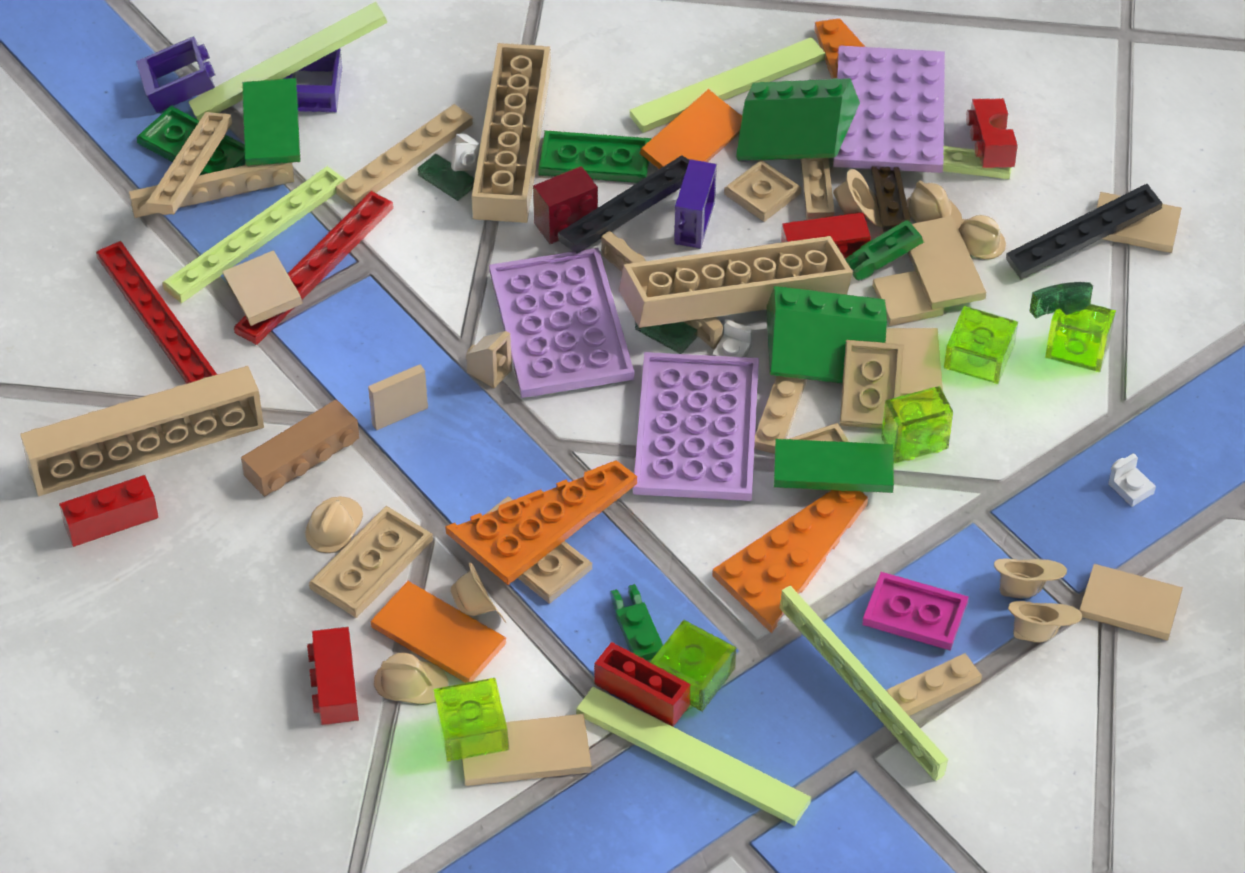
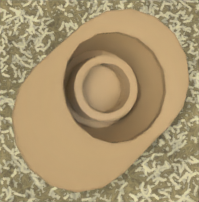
(856, 197)
(931, 202)
(982, 237)
(333, 524)
(1026, 577)
(471, 594)
(1041, 620)
(408, 679)

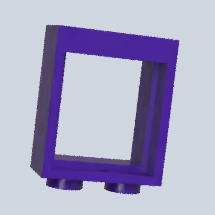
(170, 60)
(321, 97)
(695, 204)

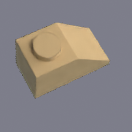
(490, 358)

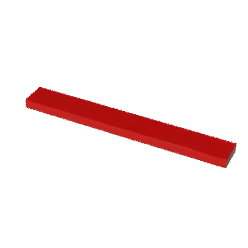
(324, 258)
(154, 313)

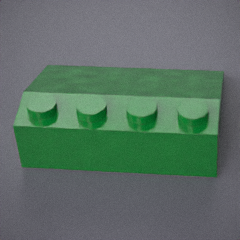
(796, 119)
(811, 331)

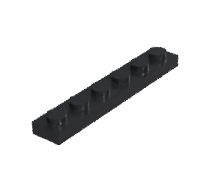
(625, 206)
(1084, 231)

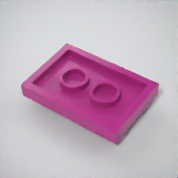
(915, 610)

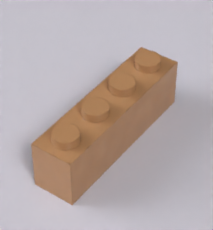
(300, 448)

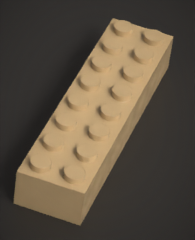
(511, 133)
(729, 280)
(142, 430)

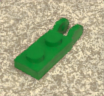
(884, 250)
(636, 624)

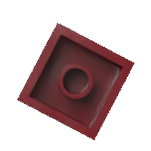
(563, 201)

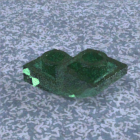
(1066, 296)

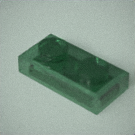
(441, 175)
(675, 336)

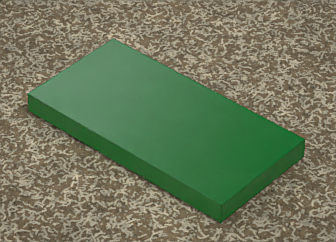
(271, 122)
(172, 130)
(600, 155)
(834, 465)

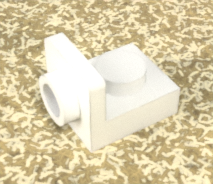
(465, 153)
(735, 341)
(1129, 481)

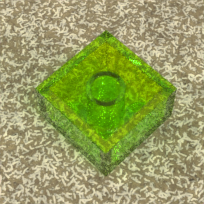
(1081, 337)
(980, 344)
(917, 424)
(697, 659)
(471, 719)

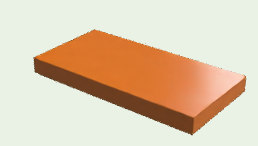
(695, 133)
(438, 632)

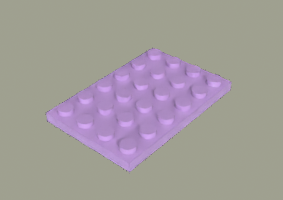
(898, 109)
(561, 322)
(696, 426)

